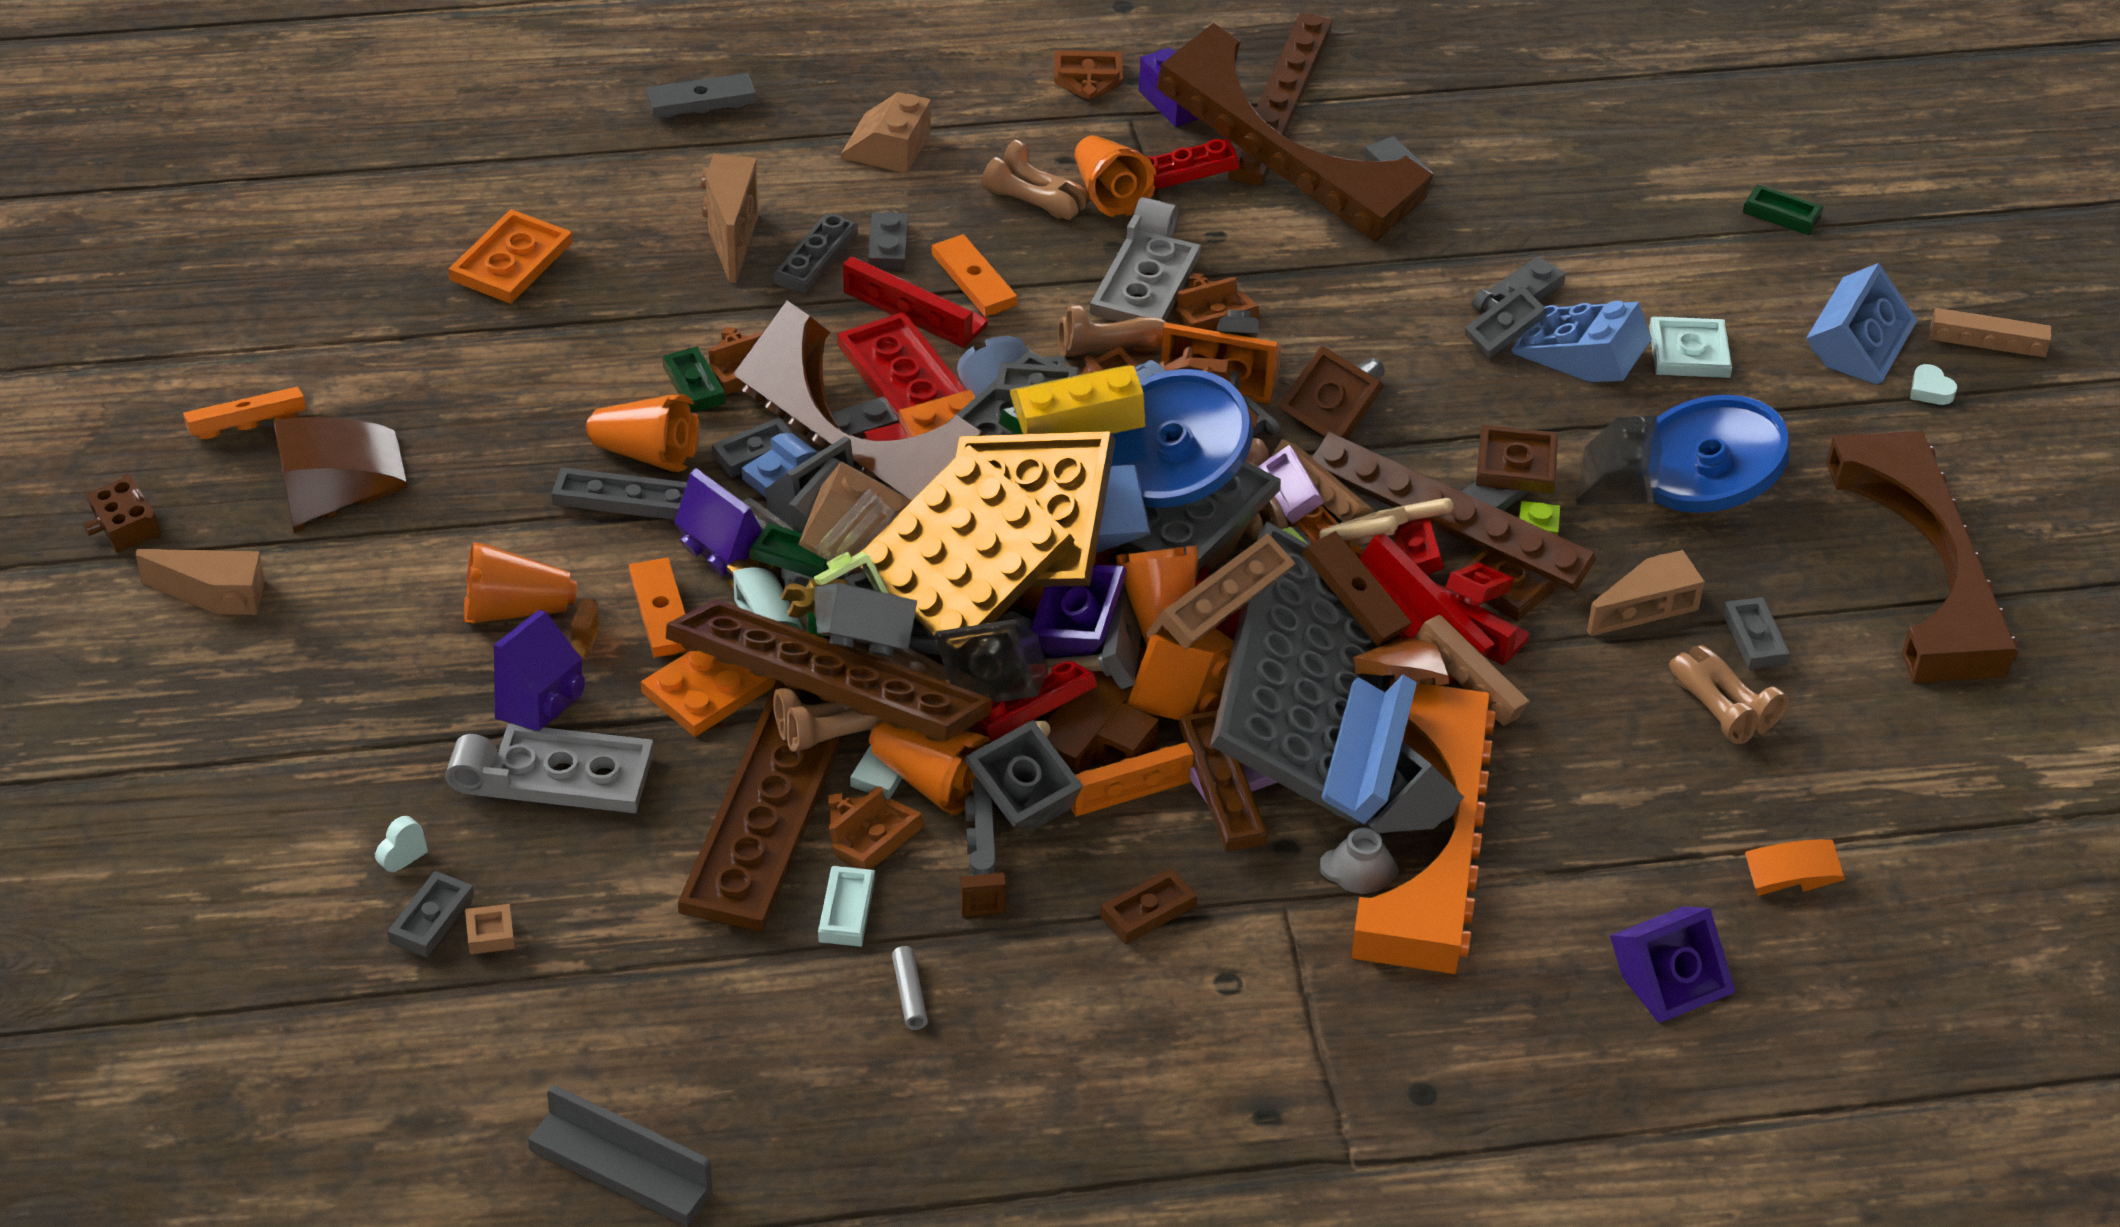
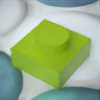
(1541, 515)

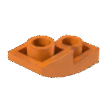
(1794, 863)

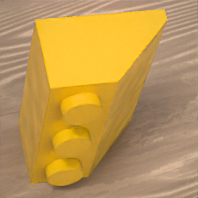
(1082, 403)

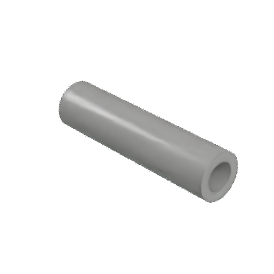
(909, 988)

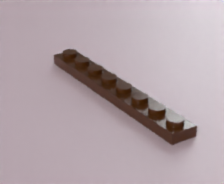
(1286, 87)
(1470, 518)

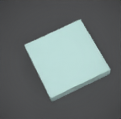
(1690, 347)

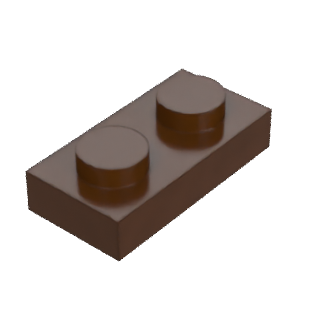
(1148, 906)

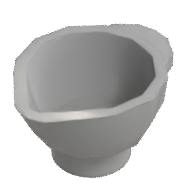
(1360, 863)

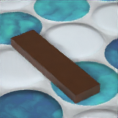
(1223, 786)

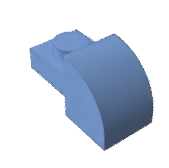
(786, 454)

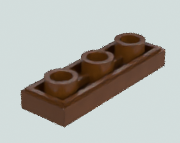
(1356, 588)

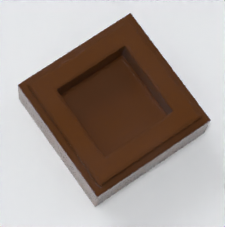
(982, 894)

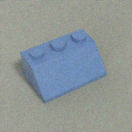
(1862, 326)

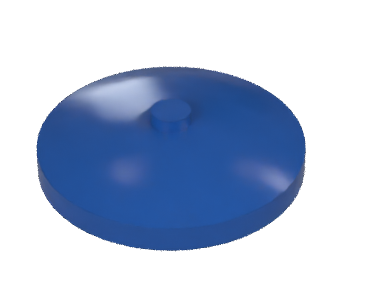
(1191, 437)
(1719, 453)

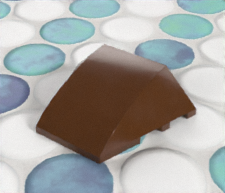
(336, 464)

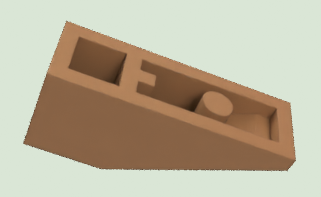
(208, 579)
(1650, 592)

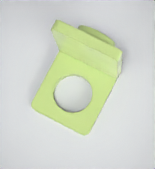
(845, 563)

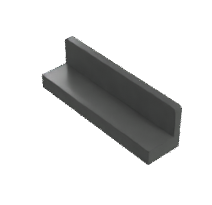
(623, 1156)

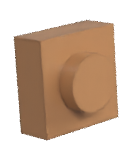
(489, 929)

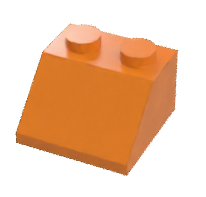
(1179, 680)

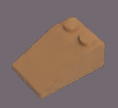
(731, 208)

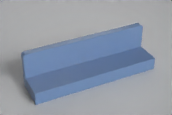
(1368, 747)

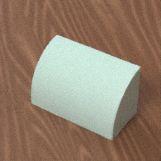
(761, 593)

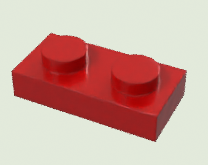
(1420, 544)
(1478, 583)

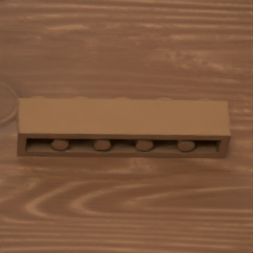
(1990, 332)
(1336, 496)
(1473, 669)

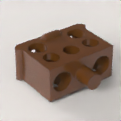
(122, 514)

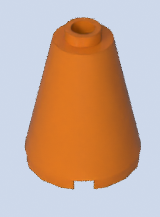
(1114, 175)
(648, 430)
(1157, 581)
(513, 586)
(929, 765)

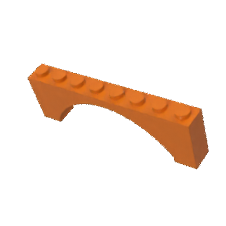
(1425, 917)

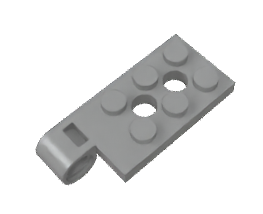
(1144, 251)
(526, 762)

